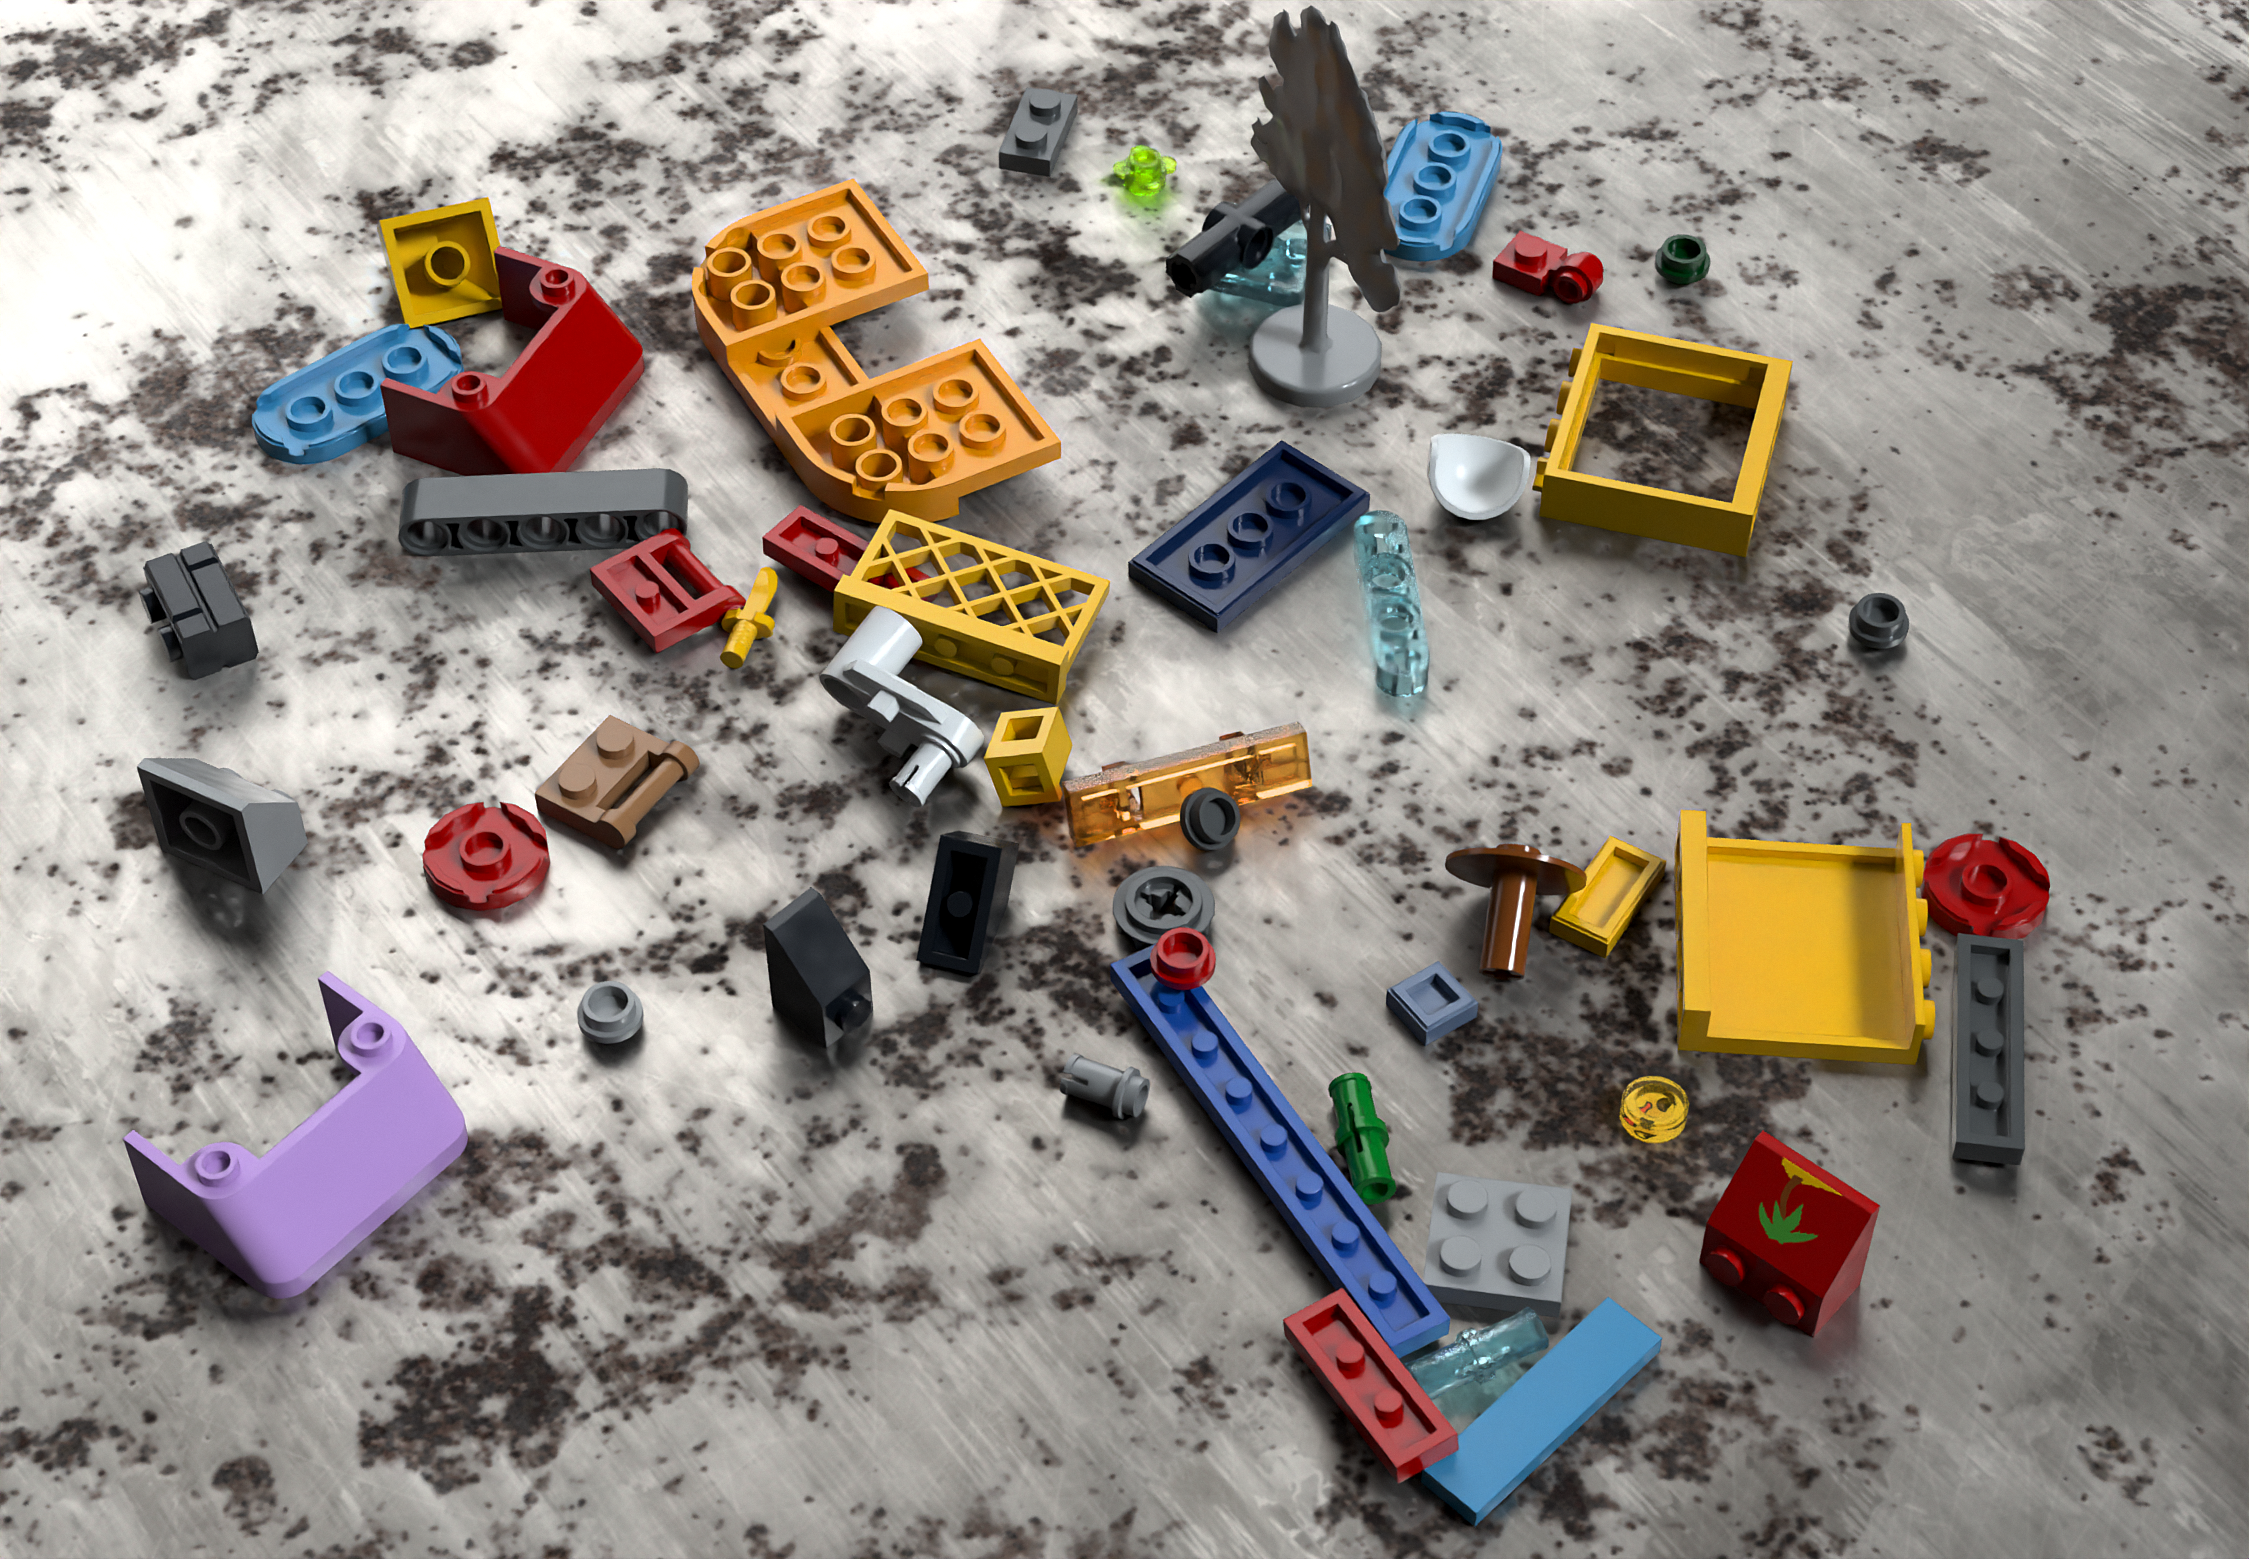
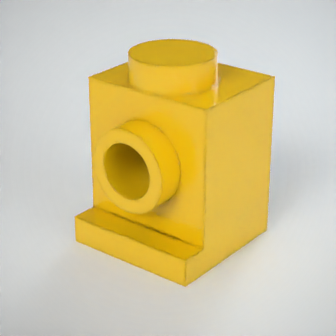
(1028, 756)

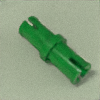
(1362, 1138)

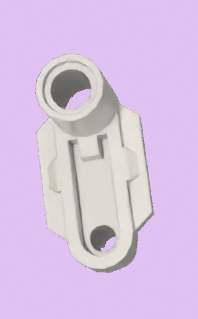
(867, 683)

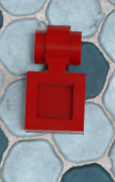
(1537, 264)

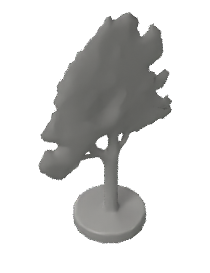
(1334, 159)

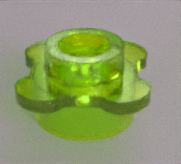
(1144, 170)

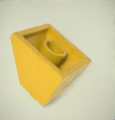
(442, 262)

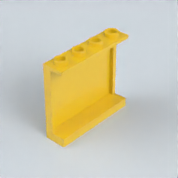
(1800, 948)

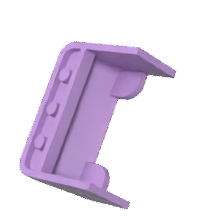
(329, 1179)

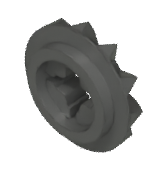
(1155, 890)

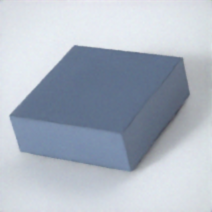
(1431, 1003)

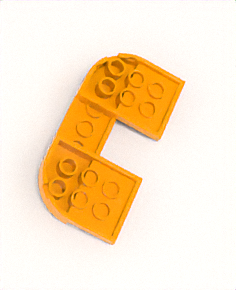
(853, 440)

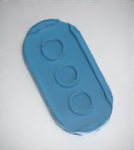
(1440, 183)
(339, 398)

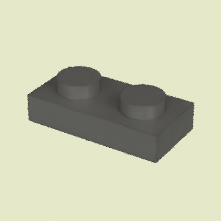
(1038, 131)

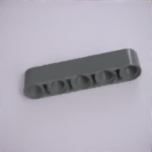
(540, 511)

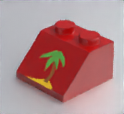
(1789, 1235)

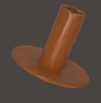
(1514, 878)

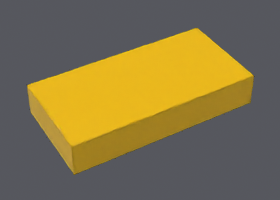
(1615, 891)

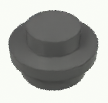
(1879, 621)
(1209, 818)

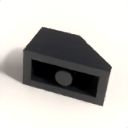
(966, 900)
(816, 970)

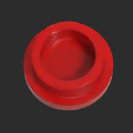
(1182, 959)

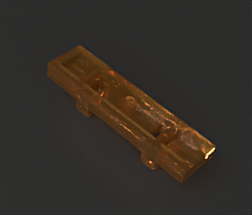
(1238, 765)

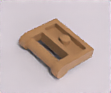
(604, 770)

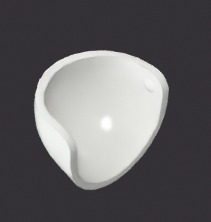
(1476, 474)

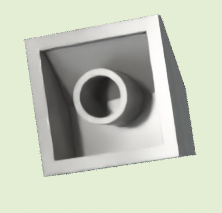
(222, 820)

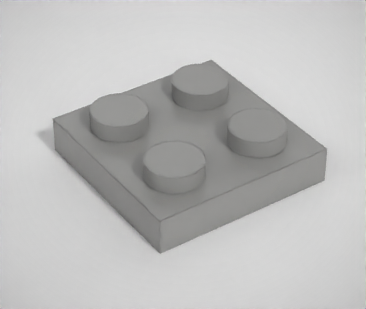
(1497, 1244)

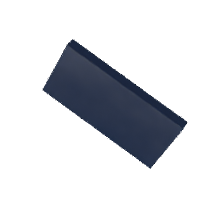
(1248, 536)

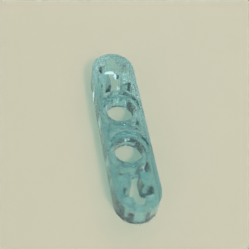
(1387, 602)

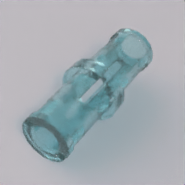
(1479, 1354)

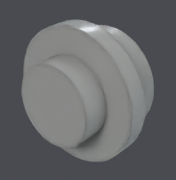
(609, 1012)

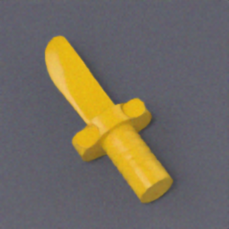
(750, 622)

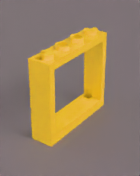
(1674, 368)

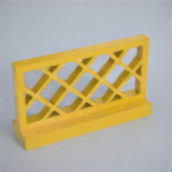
(954, 634)

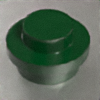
(1682, 259)

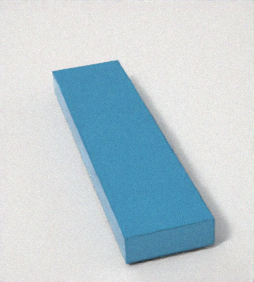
(1542, 1410)

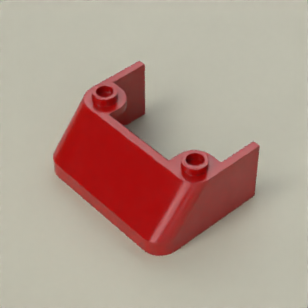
(545, 401)

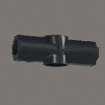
(1233, 238)

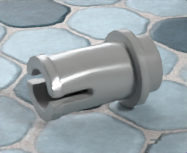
(1110, 1087)

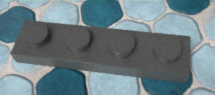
(1988, 1050)

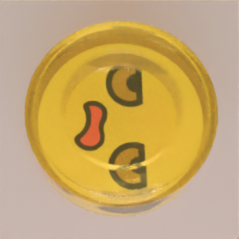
(1654, 1109)

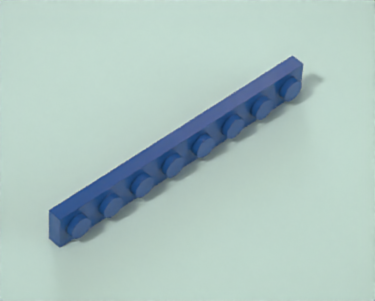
(1283, 1157)

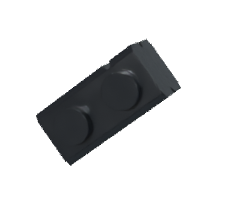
(199, 611)

